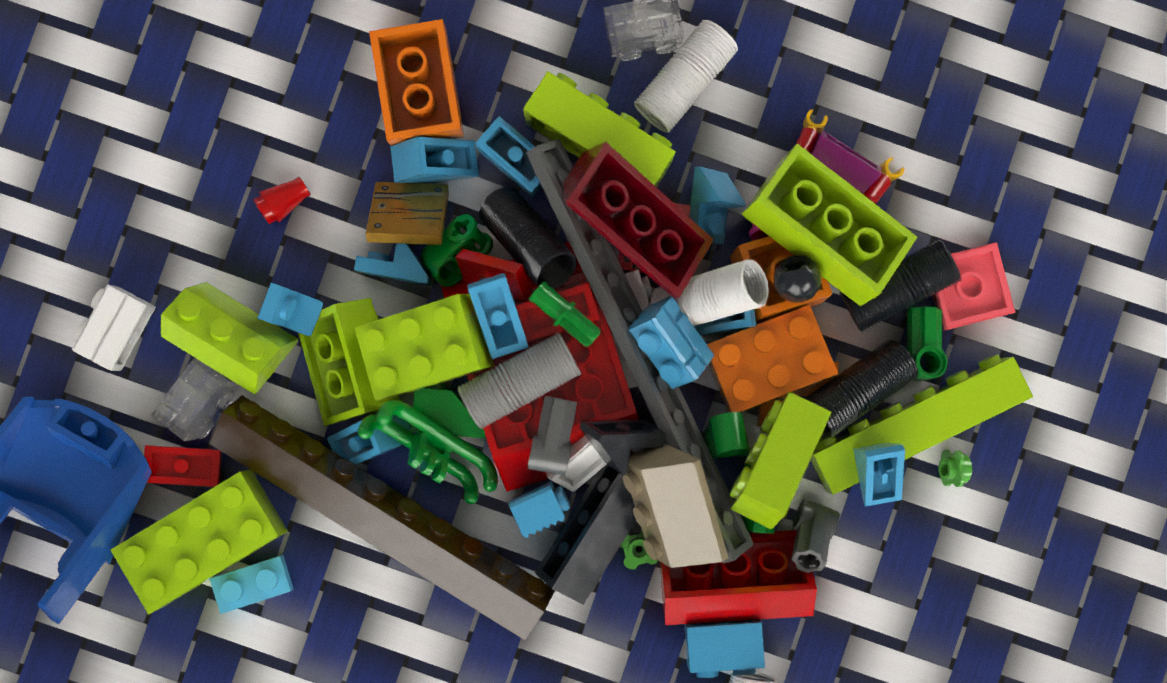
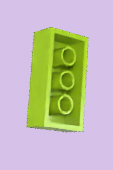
(585, 122)
(831, 223)
(199, 540)

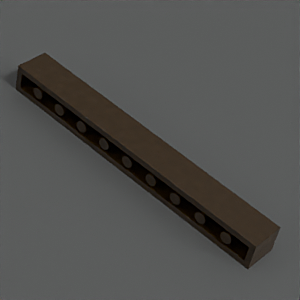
(382, 516)

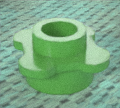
(954, 468)
(632, 557)

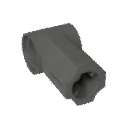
(551, 444)
(814, 530)

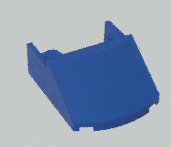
(76, 480)

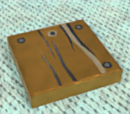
(407, 213)

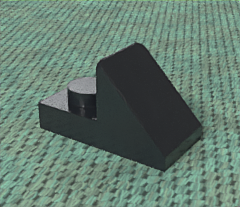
(617, 438)

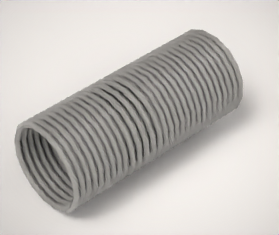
(532, 374)

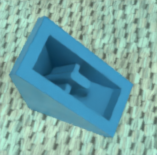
(880, 472)

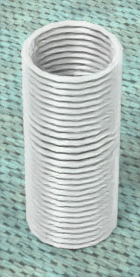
(679, 82)
(721, 292)

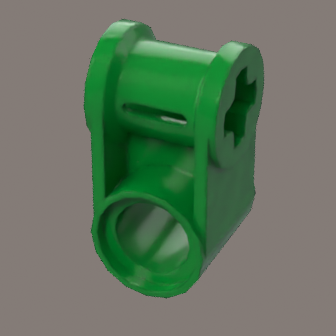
(441, 260)
(726, 435)

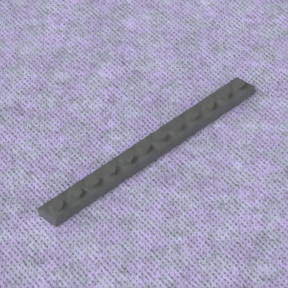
(621, 310)

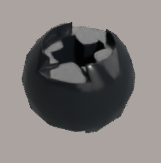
(797, 278)

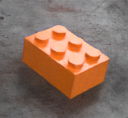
(416, 82)
(770, 360)

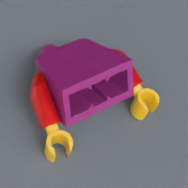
(845, 162)

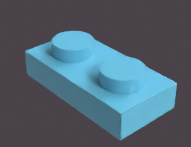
(251, 584)

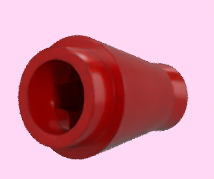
(280, 200)

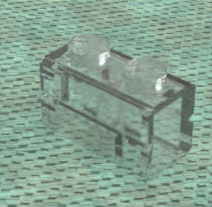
(643, 27)
(194, 401)

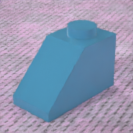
(433, 160)
(357, 450)

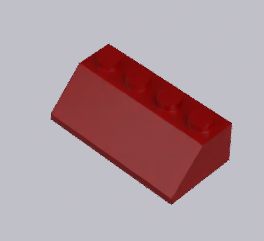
(752, 587)

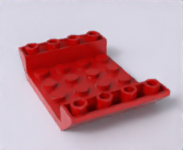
(599, 393)

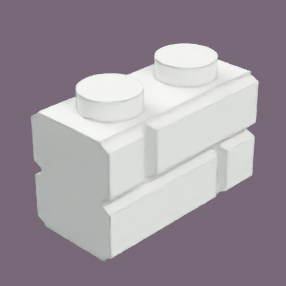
(112, 327)

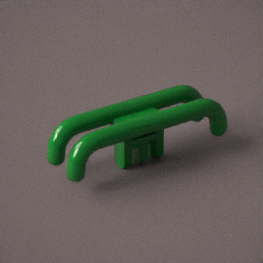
(432, 447)

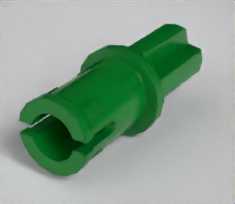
(565, 314)

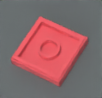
(980, 293)

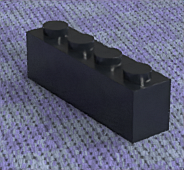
(589, 537)

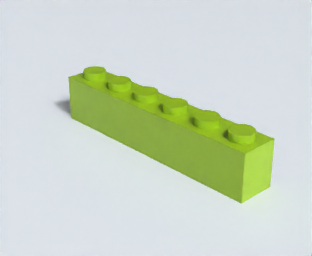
(926, 420)

